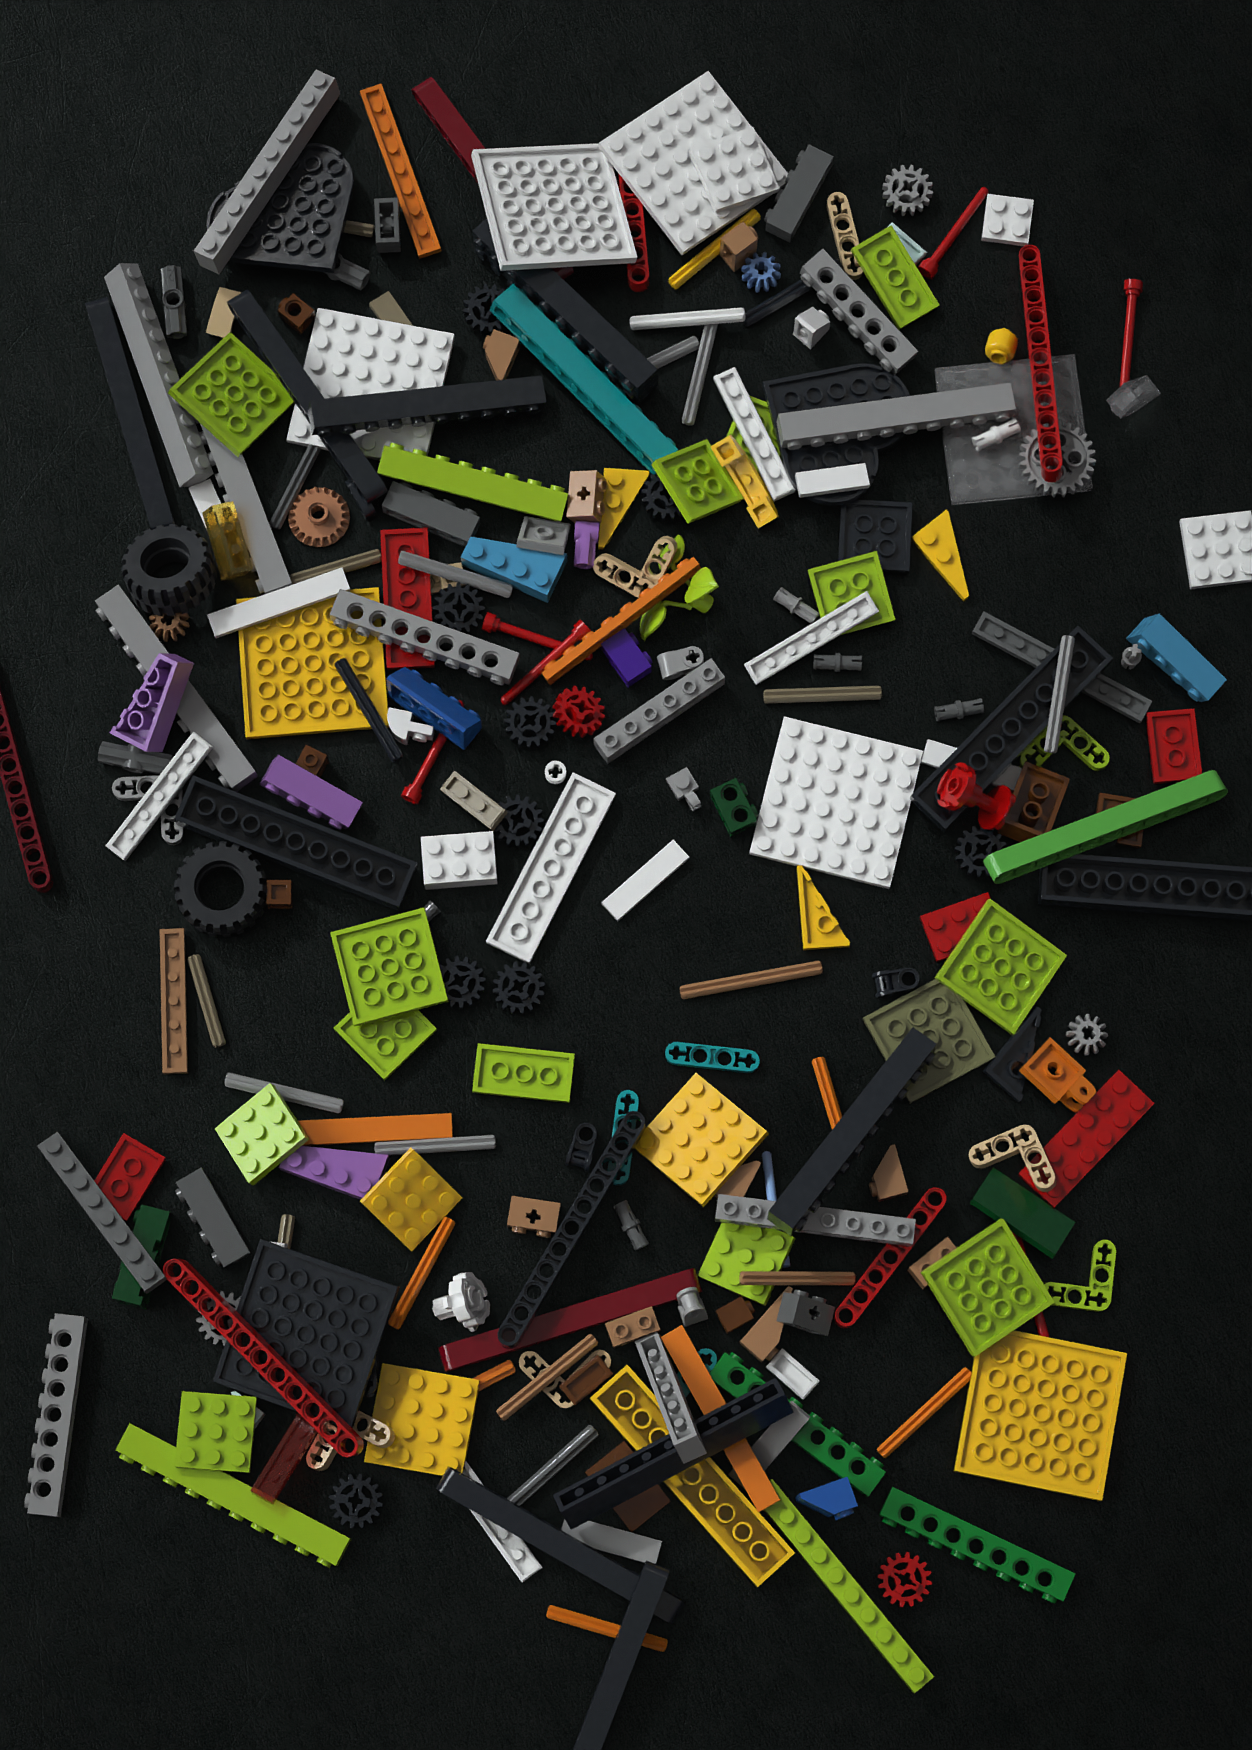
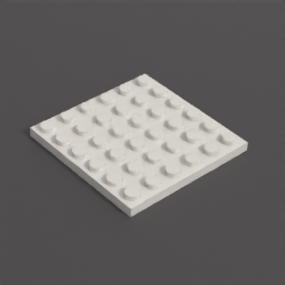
(658, 168)
(553, 207)
(369, 357)
(836, 802)

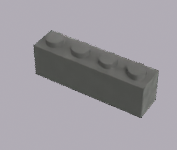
(799, 192)
(426, 511)
(213, 1218)

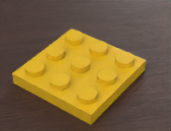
(411, 1199)

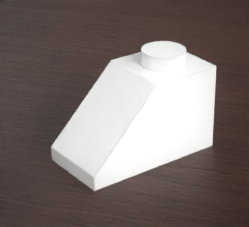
(811, 326)

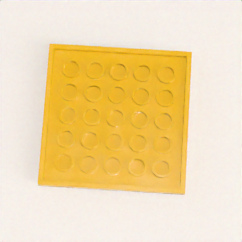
(293, 677)
(1042, 1414)

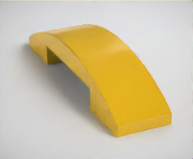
(746, 479)

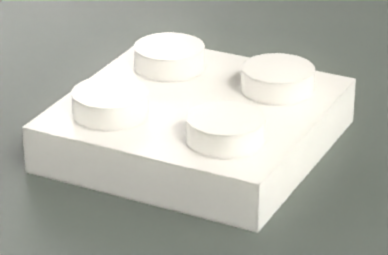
(1007, 220)

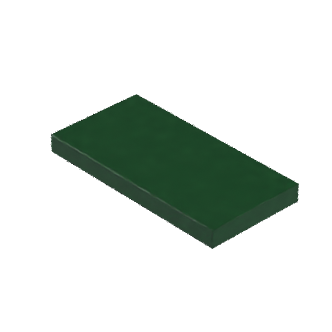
(1023, 1212)

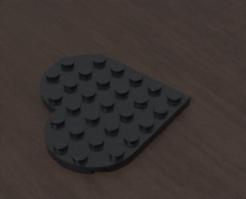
(303, 217)
(826, 389)

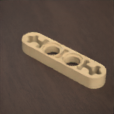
(843, 235)

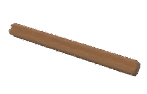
(750, 979)

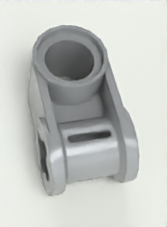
(678, 662)
(691, 1306)

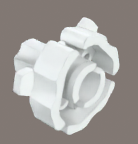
(464, 1301)

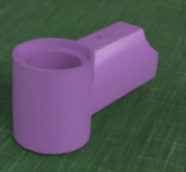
(586, 537)

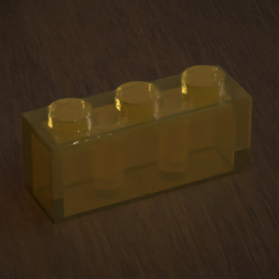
(227, 540)

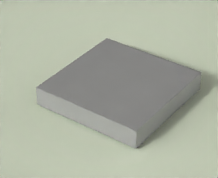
(543, 535)

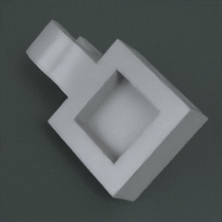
(684, 786)

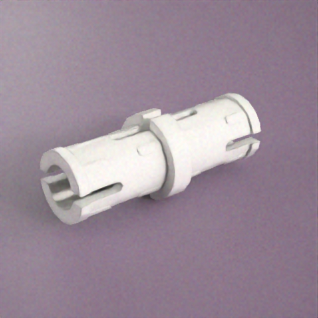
(996, 434)

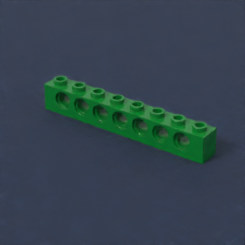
(873, 1468)
(1060, 1577)

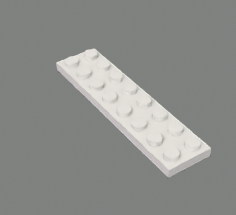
(550, 868)

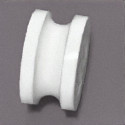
(550, 767)

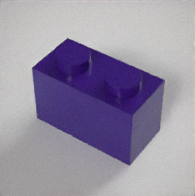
(626, 657)

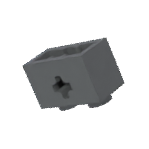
(387, 225)
(806, 1313)

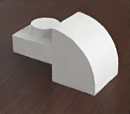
(402, 727)

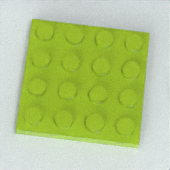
(232, 394)
(1000, 966)
(389, 967)
(987, 1287)

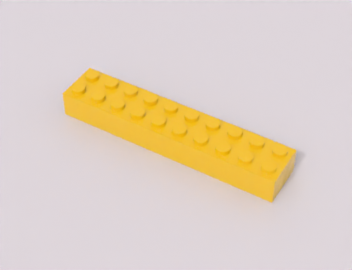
(700, 1488)

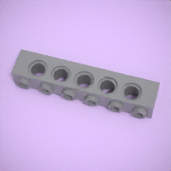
(823, 264)
(659, 711)
(670, 1397)

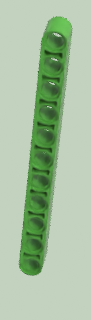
(1105, 827)

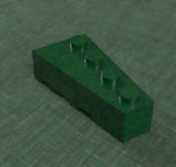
(151, 1231)

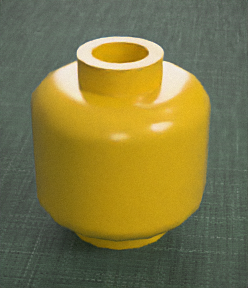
(1001, 346)

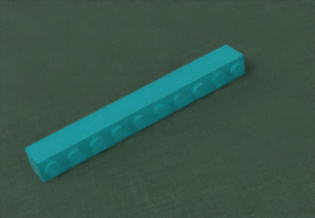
(581, 377)

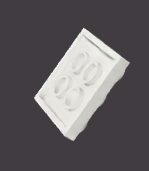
(733, 169)
(1218, 549)

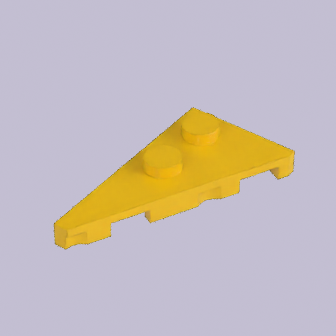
(621, 491)
(940, 548)
(818, 925)

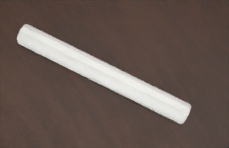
(687, 318)

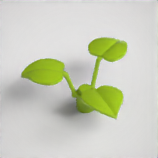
(696, 595)

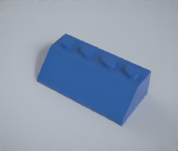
(433, 706)
(830, 1499)

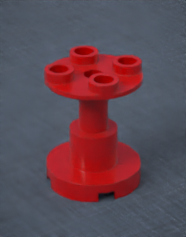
(960, 788)

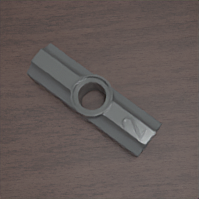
(350, 273)
(173, 289)
(133, 758)

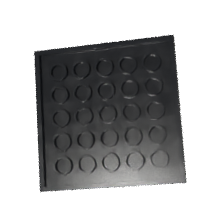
(317, 1320)

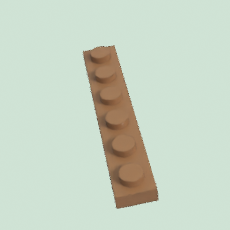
(173, 1001)

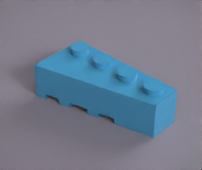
(525, 569)
(1176, 657)

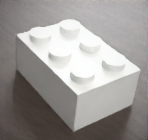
(459, 860)

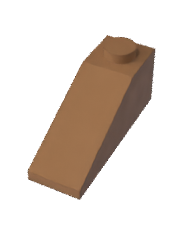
(766, 1333)

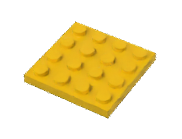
(700, 1139)
(429, 1419)

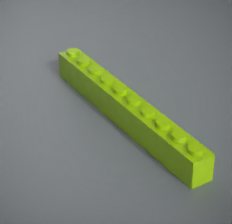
(235, 1496)
(848, 1592)

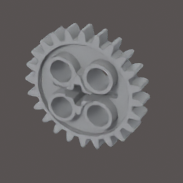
(1073, 447)

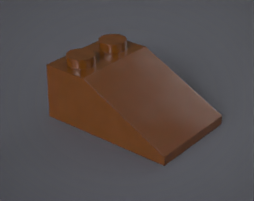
(1036, 803)
(640, 1507)

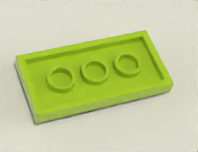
(894, 277)
(523, 1073)

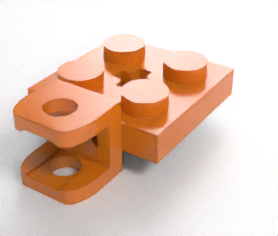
(1068, 1077)

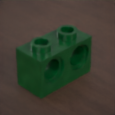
(728, 809)

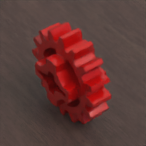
(578, 711)
(898, 1589)

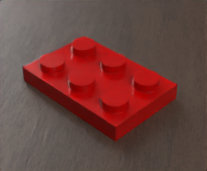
(1173, 745)
(948, 925)
(128, 1174)

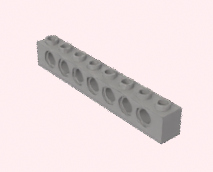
(349, 602)
(822, 1222)
(63, 1428)

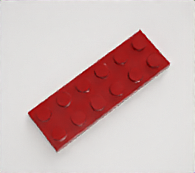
(406, 590)
(1090, 1135)

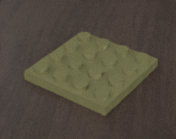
(943, 1019)

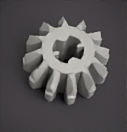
(1095, 1034)

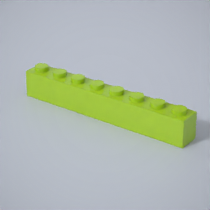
(472, 483)

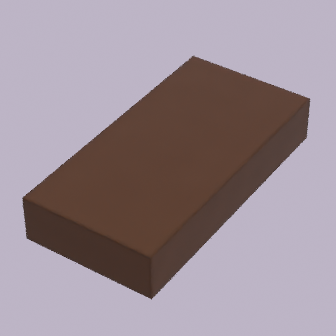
(586, 1380)

